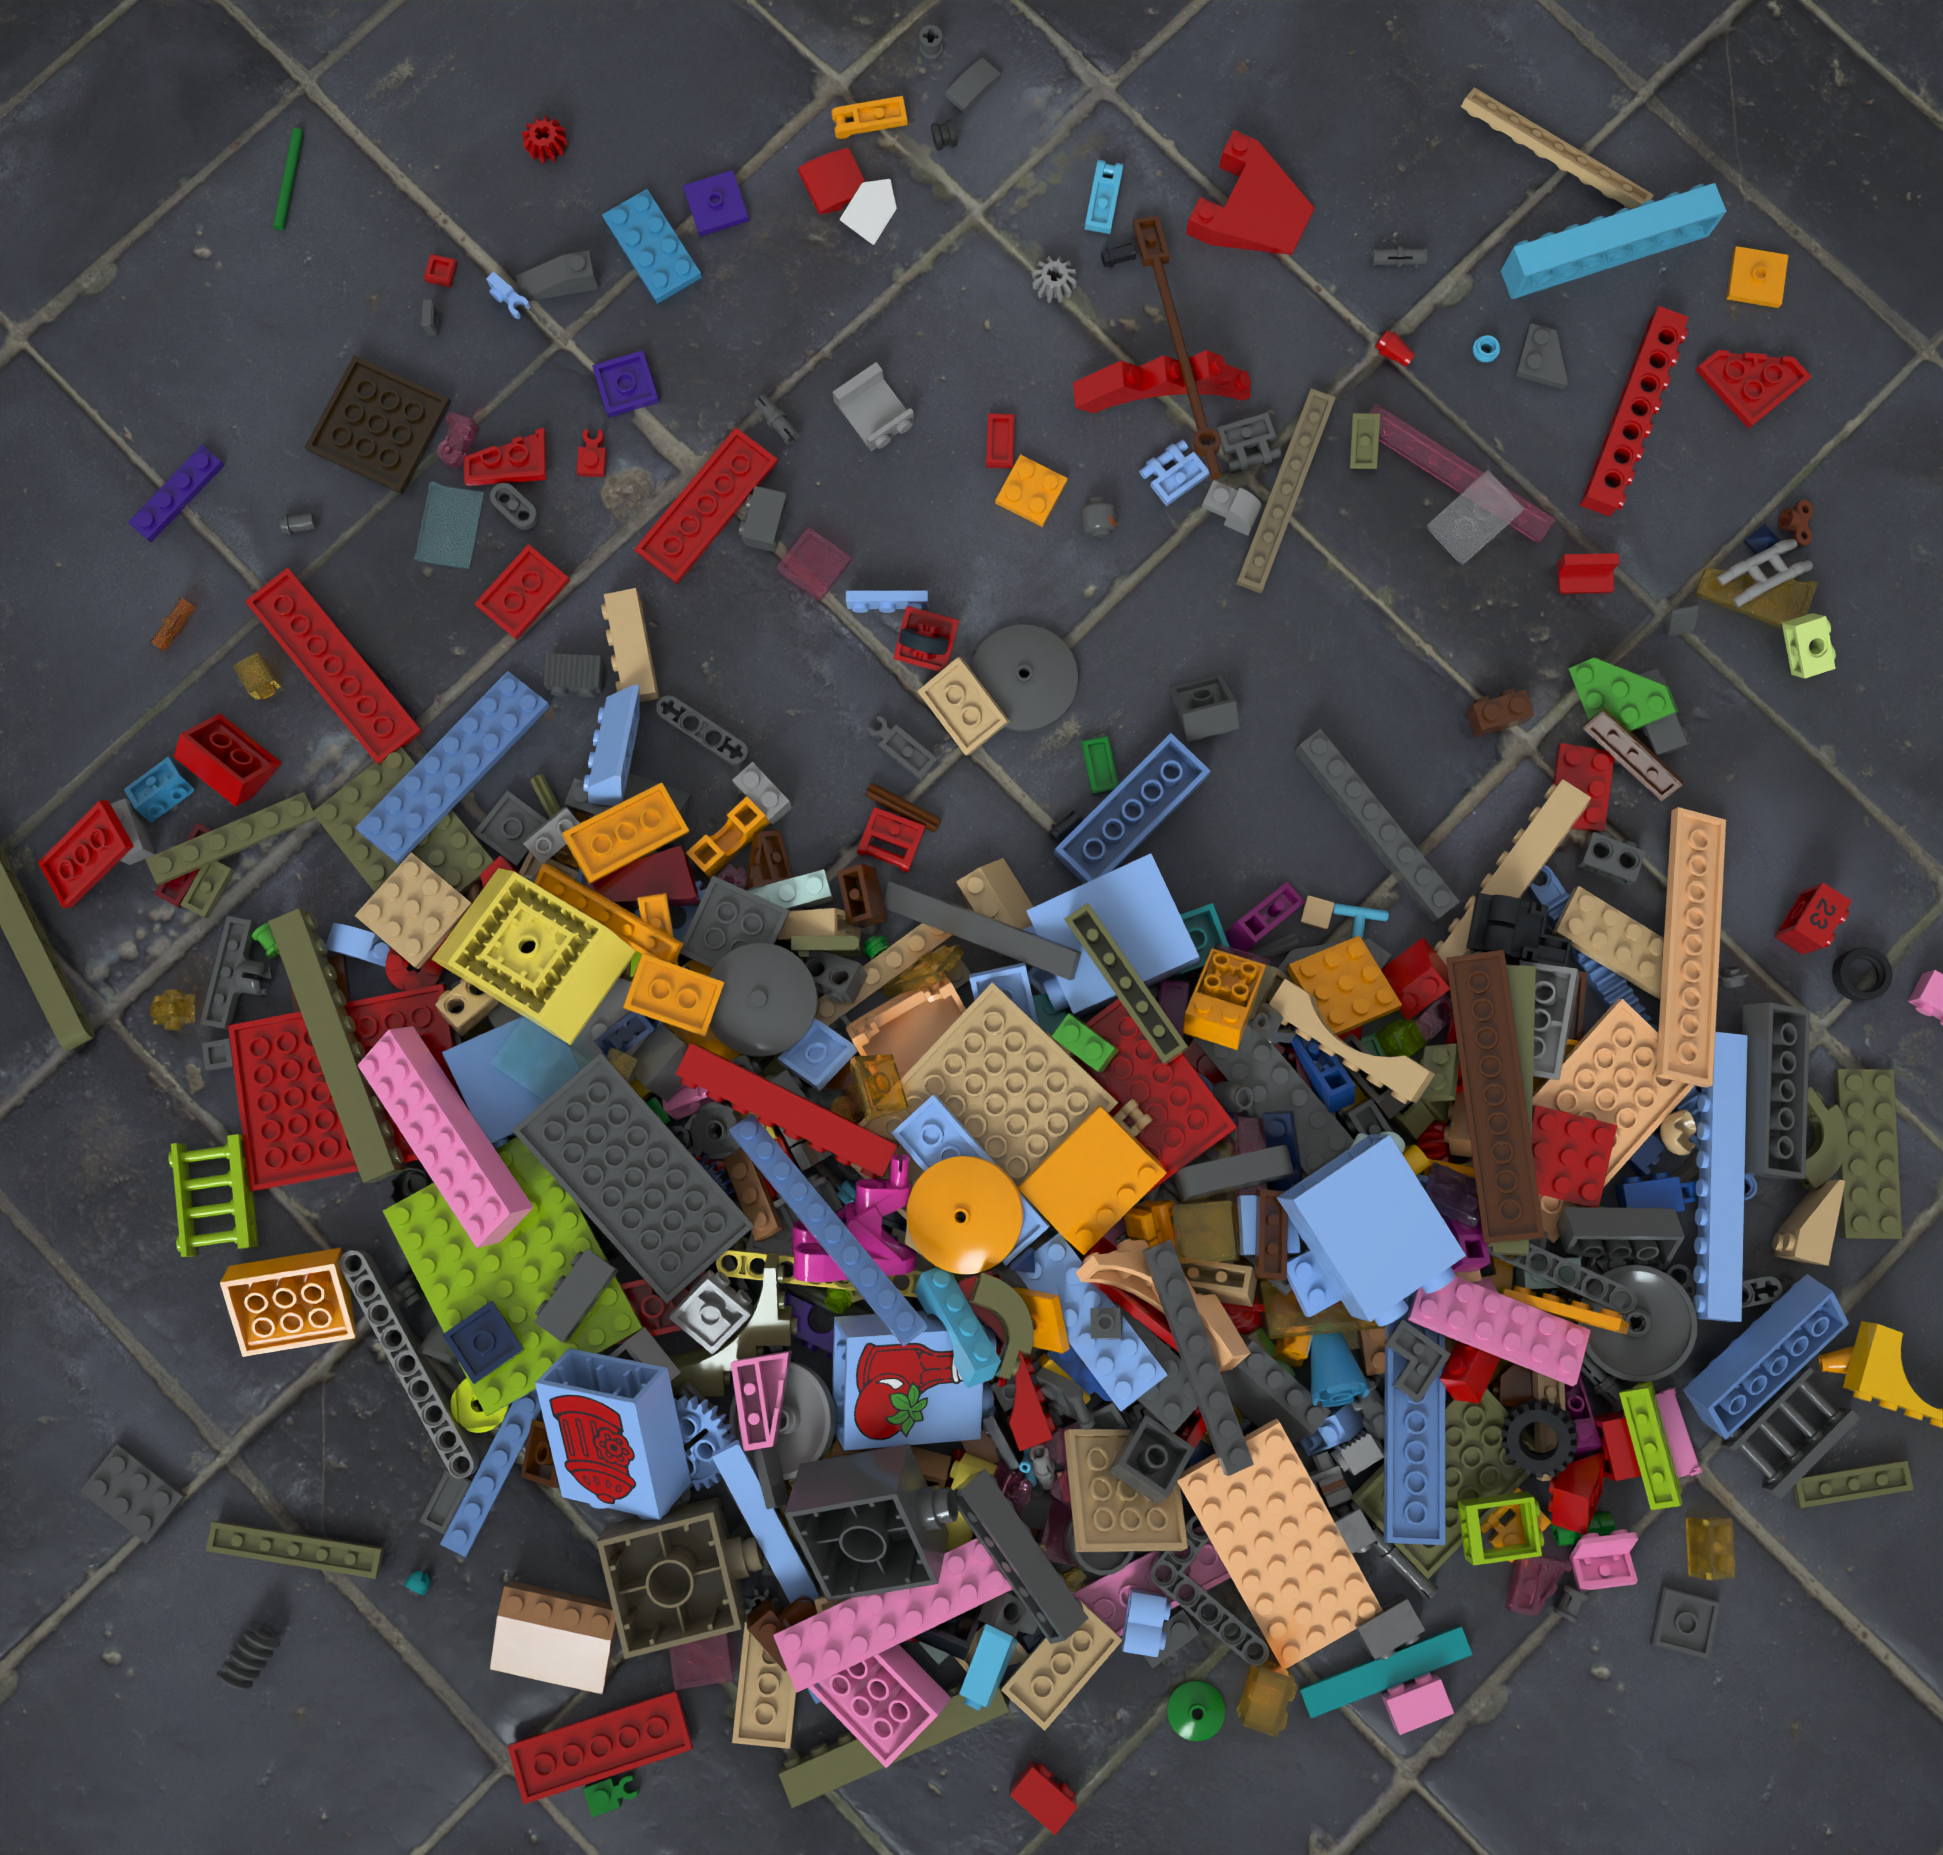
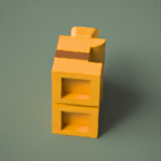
(1151, 1222)

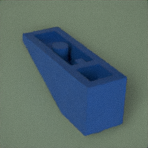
(1325, 1074)

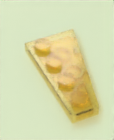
(1774, 606)

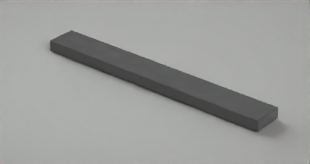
(982, 930)

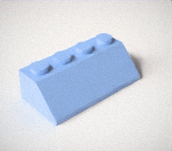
(614, 747)

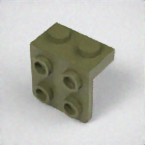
(1445, 1063)

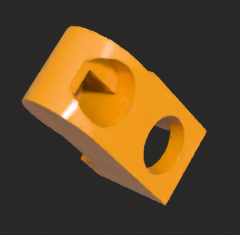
(1292, 1350)

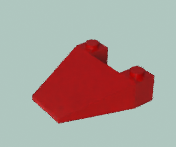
(1263, 209)

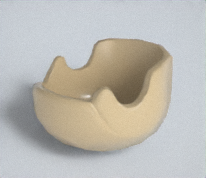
(1676, 1131)

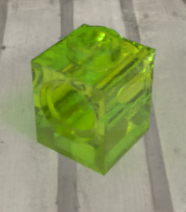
(1401, 1038)

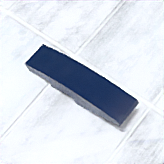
(627, 1032)

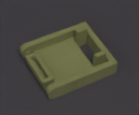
(838, 945)

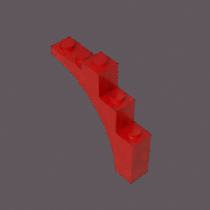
(1159, 377)

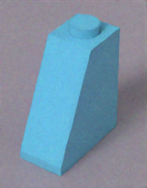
(987, 1667)

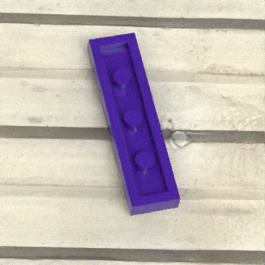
(176, 493)

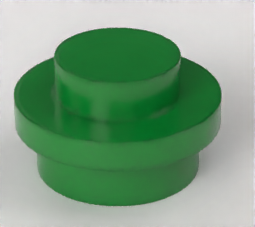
(875, 946)

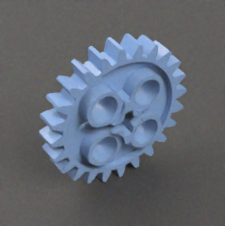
(704, 1470)

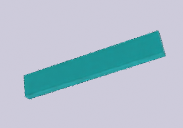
(1382, 1674)

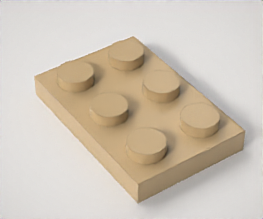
(963, 706)

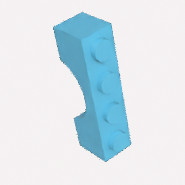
(972, 1350)

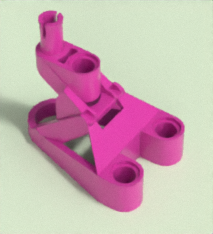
(864, 1220)

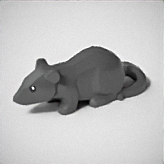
(1374, 1411)

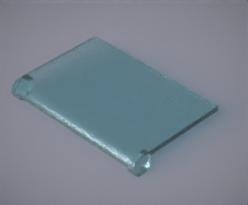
(449, 526)

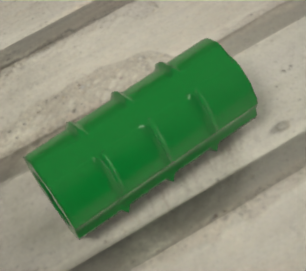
(1602, 1523)

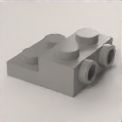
(712, 1311)

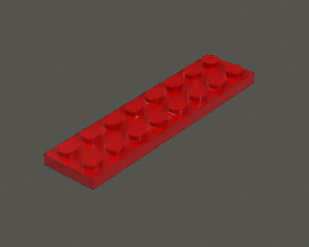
(333, 666)

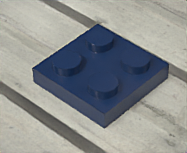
(483, 1342)

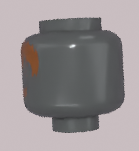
(1099, 518)

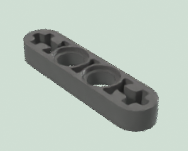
(704, 728)

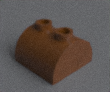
(538, 1458)

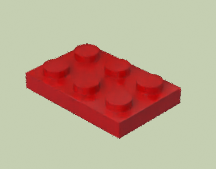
(522, 592)
(1591, 773)

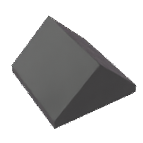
(659, 1061)

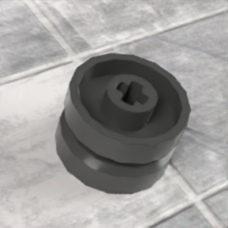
(1096, 1562)

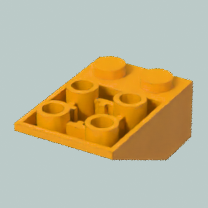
(1223, 999)

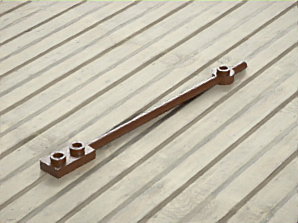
(1155, 253)

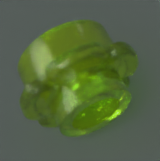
(838, 1300)

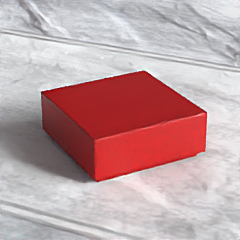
(440, 270)

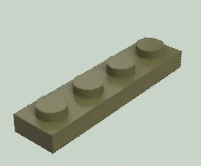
(1853, 1483)

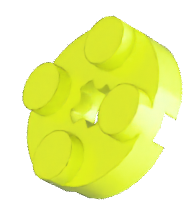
(470, 1415)

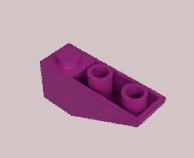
(1472, 1244)
(1578, 1406)

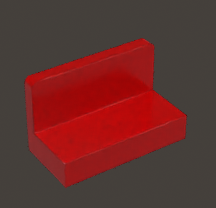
(1586, 573)

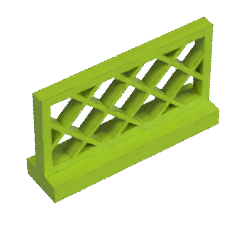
(1651, 1446)

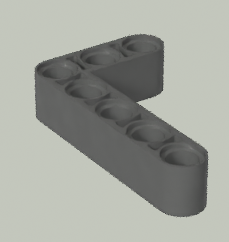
(1200, 1596)

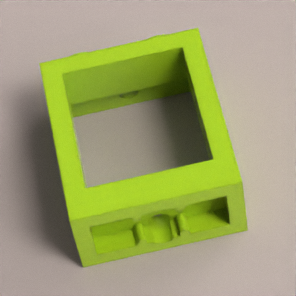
(1471, 1530)

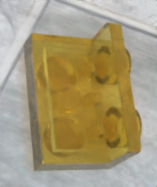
(1710, 1548)

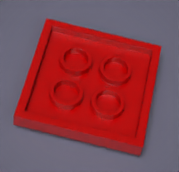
(1571, 1155)

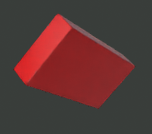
(1000, 440)

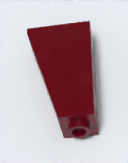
(655, 874)

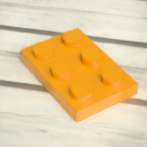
(673, 994)

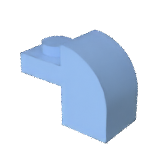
(357, 944)

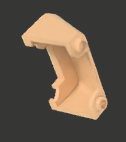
(907, 1024)

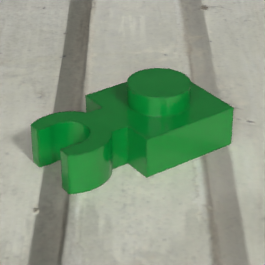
(606, 1795)

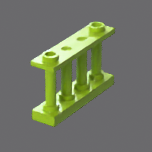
(241, 1205)

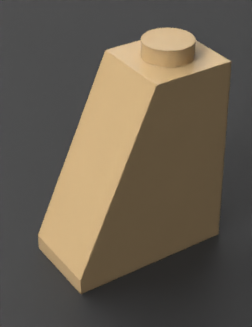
(817, 923)

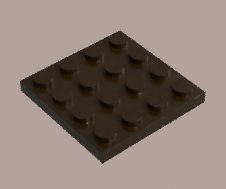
(378, 424)

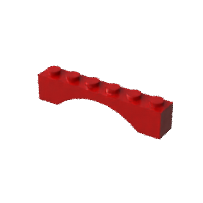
(1027, 1417)

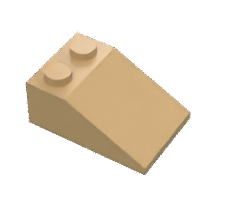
(1811, 1227)

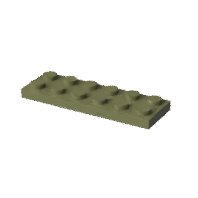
(1871, 1164)

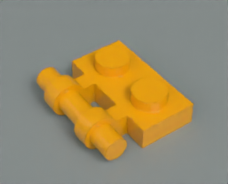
(1511, 1531)

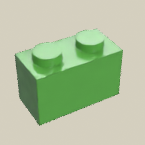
(1085, 1043)

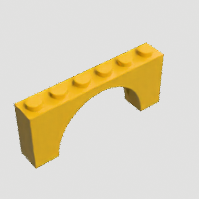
(1879, 1374)

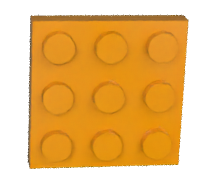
(1346, 985)

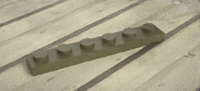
(230, 838)
(295, 1549)

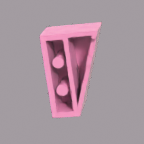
(760, 1397)

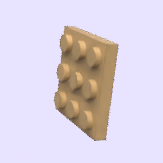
(414, 910)

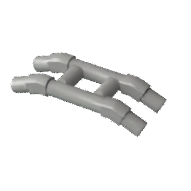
(1762, 583)

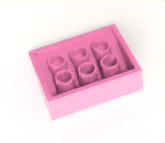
(884, 1701)

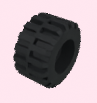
(1533, 1461)

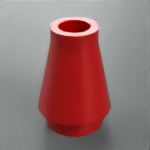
(1394, 348)

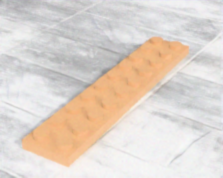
(1691, 948)

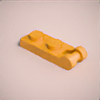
(869, 116)

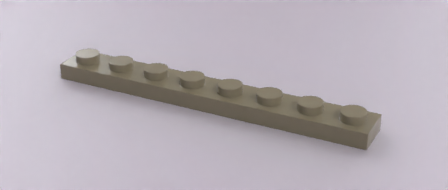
(1285, 491)

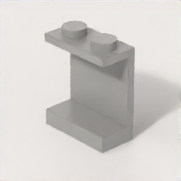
(873, 408)

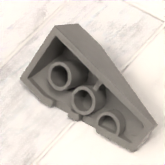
(1554, 1009)

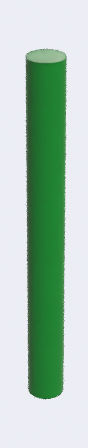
(288, 179)

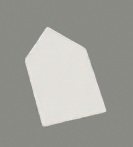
(870, 209)

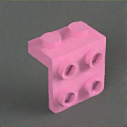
(1604, 1560)

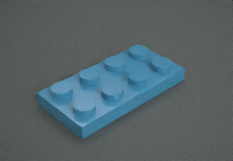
(652, 246)

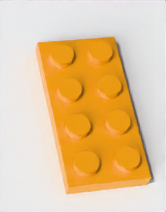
(625, 833)
(1577, 1311)

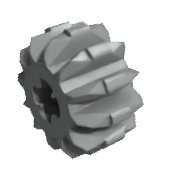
(1054, 289)

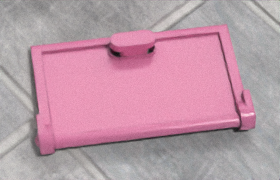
(1677, 1434)

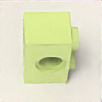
(1798, 635)

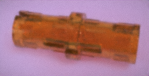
(163, 640)

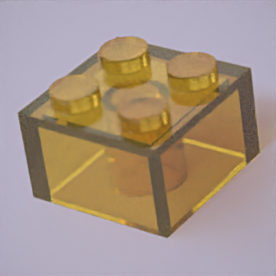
(1206, 1232)
(1266, 1698)

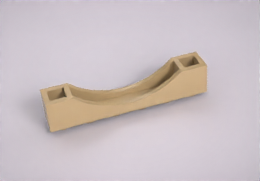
(1399, 1073)

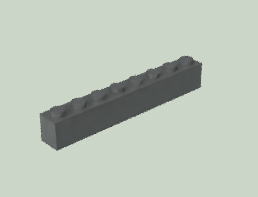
(1376, 826)

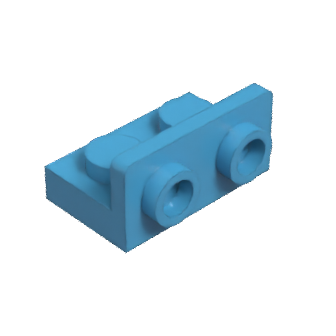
(158, 790)

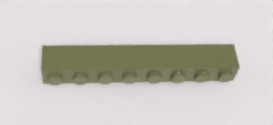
(849, 1759)

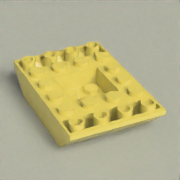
(557, 981)

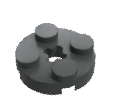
(703, 1130)

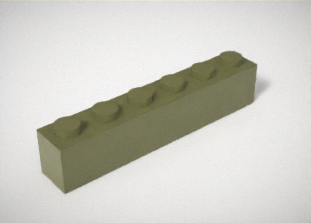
(1126, 984)

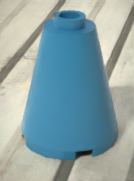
(1334, 1371)

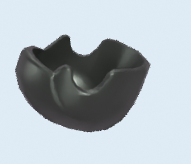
(409, 1182)

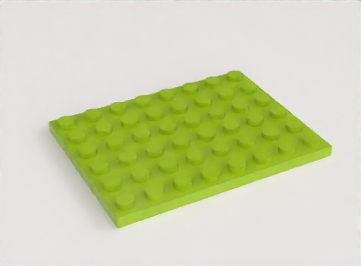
(511, 1273)

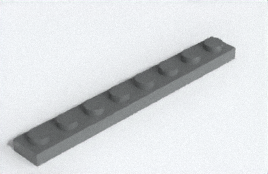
(1197, 1357)

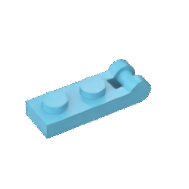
(1103, 197)

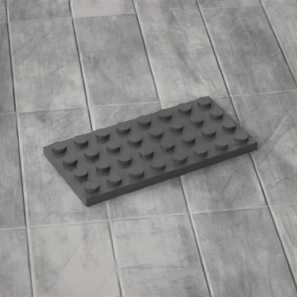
(633, 1177)

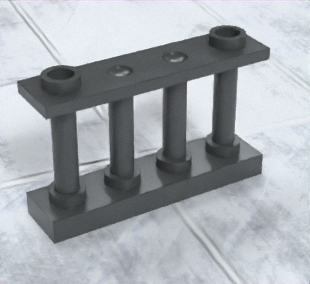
(1798, 1460)

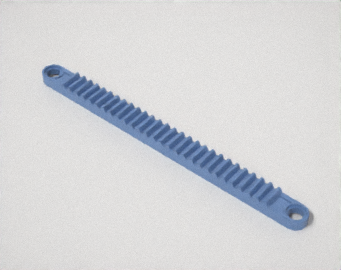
(1610, 987)

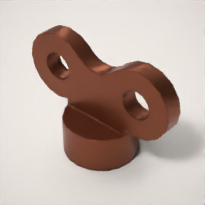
(1797, 521)

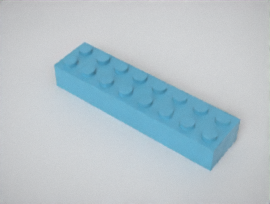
(1612, 240)

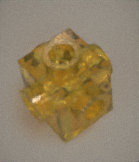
(173, 1009)

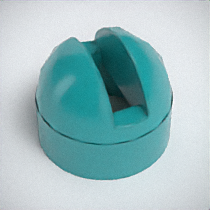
(418, 1582)

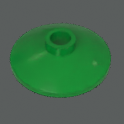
(1189, 1697)

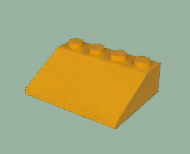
(1092, 1180)
(289, 1302)

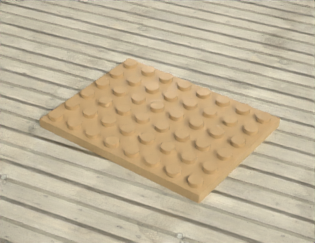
(1002, 1084)

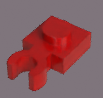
(591, 458)

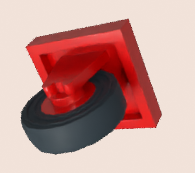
(926, 638)

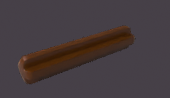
(903, 807)

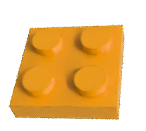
(1031, 490)

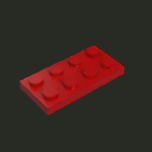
(85, 854)

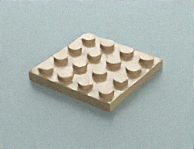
(1110, 1512)

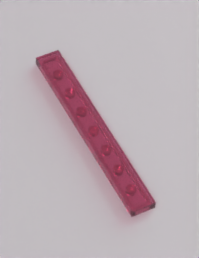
(1451, 468)

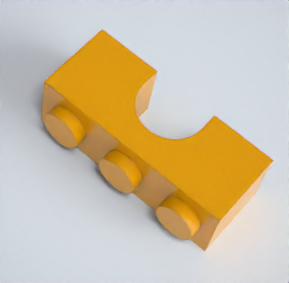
(715, 851)

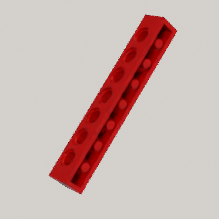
(1671, 328)

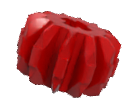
(544, 139)
(1432, 1143)

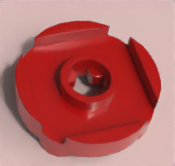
(403, 979)

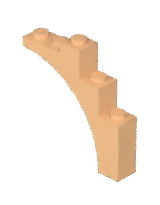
(1129, 1272)

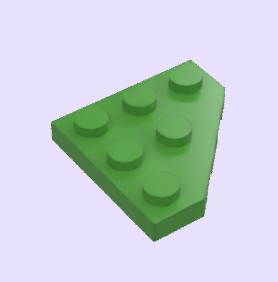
(1623, 693)

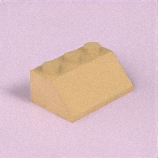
(996, 894)

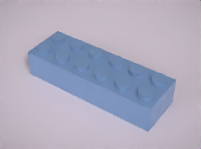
(1132, 811)
(1766, 1356)

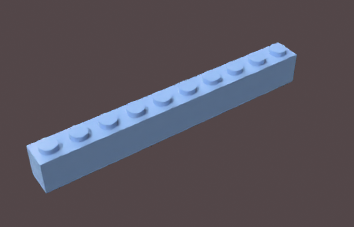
(1721, 1184)

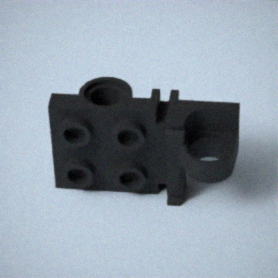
(1516, 928)

